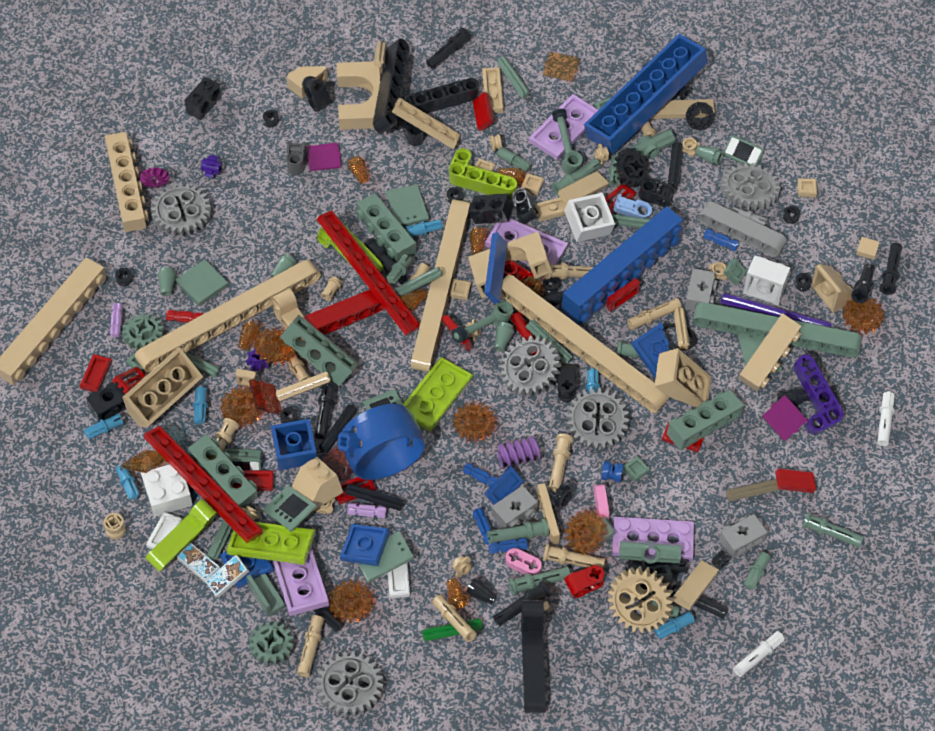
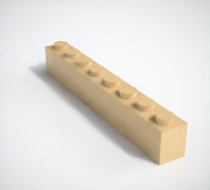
(51, 320)

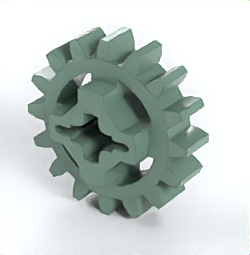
(143, 331)
(277, 649)

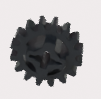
(631, 167)

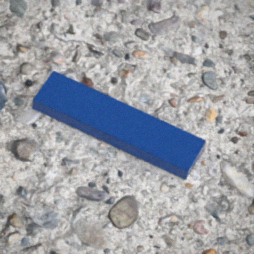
(495, 268)

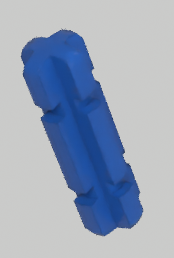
(721, 239)
(479, 474)
(482, 523)
(504, 546)

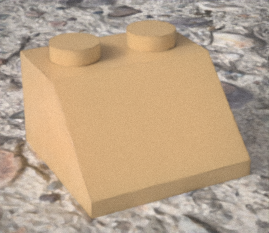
(831, 287)
(317, 482)

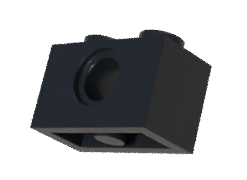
(105, 409)

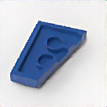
(650, 346)

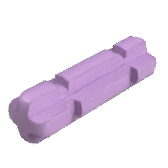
(116, 320)
(366, 510)

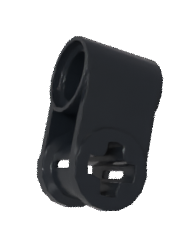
(316, 93)
(655, 192)
(525, 206)
(566, 383)

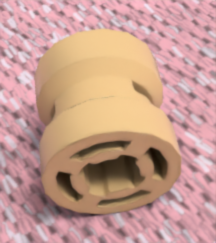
(116, 530)

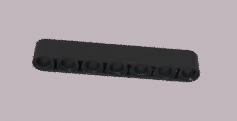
(390, 85)

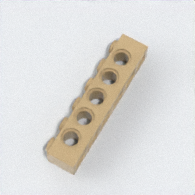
(125, 181)

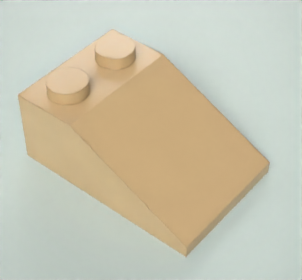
(682, 378)

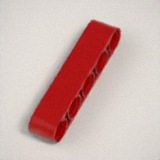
(345, 312)

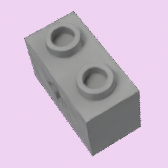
(700, 288)
(506, 510)
(739, 544)

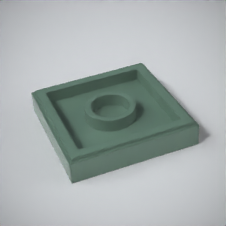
(201, 282)

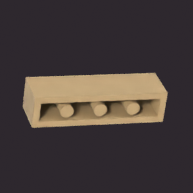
(770, 352)

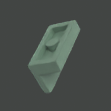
(265, 594)

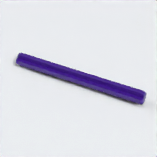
(757, 307)

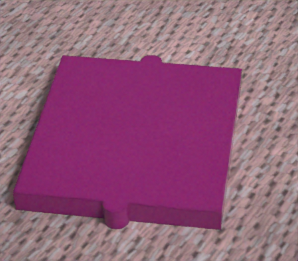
(323, 156)
(784, 418)

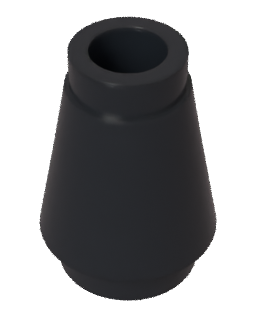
(480, 591)

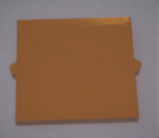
(561, 66)
(144, 461)

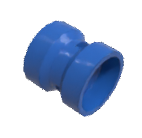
(607, 471)

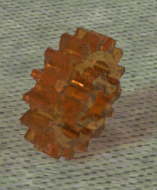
(864, 315)
(273, 347)
(241, 406)
(474, 422)
(588, 522)
(342, 595)

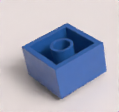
(293, 444)

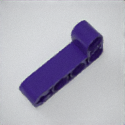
(813, 392)

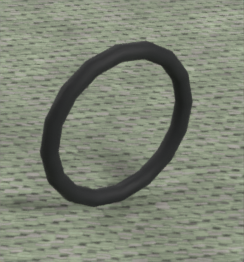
(689, 331)

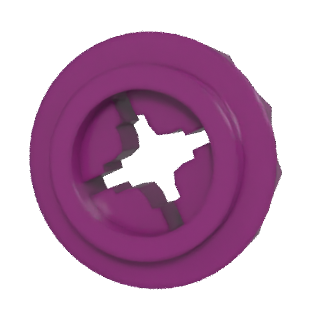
(161, 175)

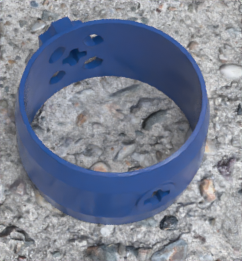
(385, 440)

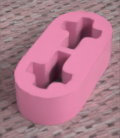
(601, 500)
(523, 562)

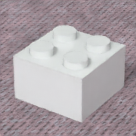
(589, 217)
(766, 280)
(166, 490)

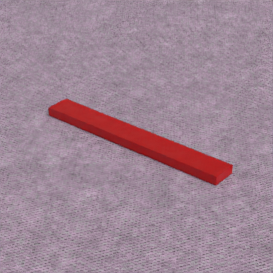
(368, 272)
(203, 484)

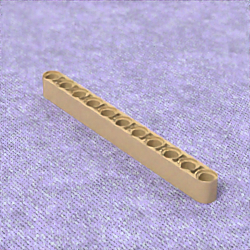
(440, 288)
(227, 315)
(583, 344)

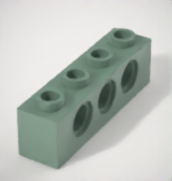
(385, 227)
(317, 341)
(717, 413)
(202, 449)

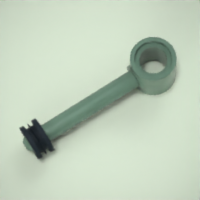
(559, 116)
(501, 313)

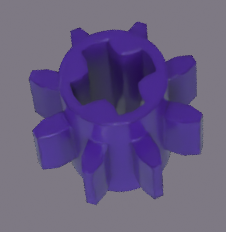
(211, 166)
(255, 361)

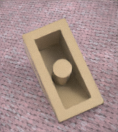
(295, 78)

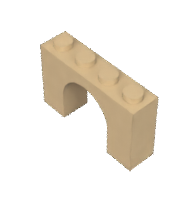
(358, 75)
(527, 248)

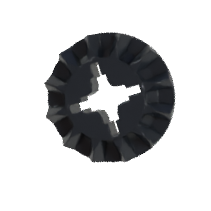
(706, 121)
(562, 496)

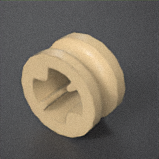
(495, 142)

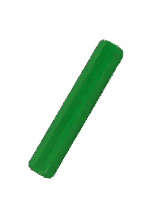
(448, 630)

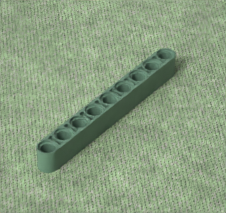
(812, 337)

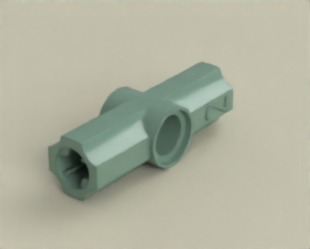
(652, 145)
(663, 552)

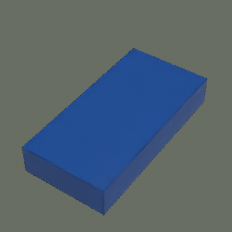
(504, 485)

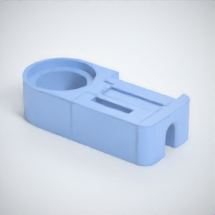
(630, 207)

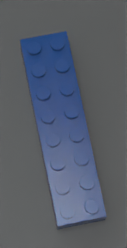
(646, 93)
(622, 266)

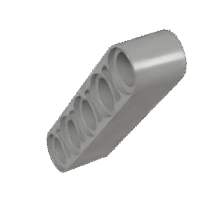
(742, 229)

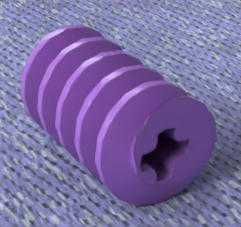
(518, 451)

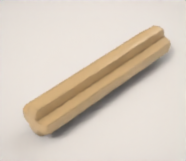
(380, 54)
(681, 328)
(303, 386)

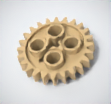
(630, 583)

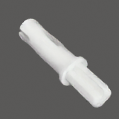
(886, 418)
(765, 648)

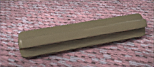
(752, 490)

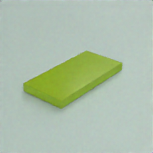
(437, 393)
(275, 544)

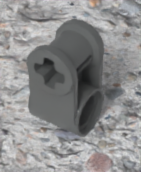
(295, 157)

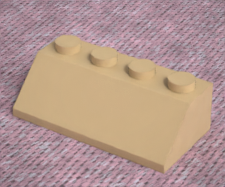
(161, 388)

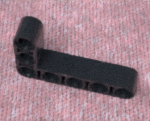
(437, 99)
(533, 656)

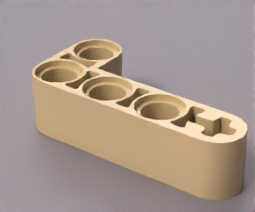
(286, 308)

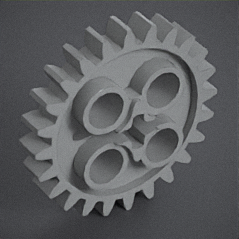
(750, 186)
(192, 201)
(537, 378)
(614, 420)
(361, 696)

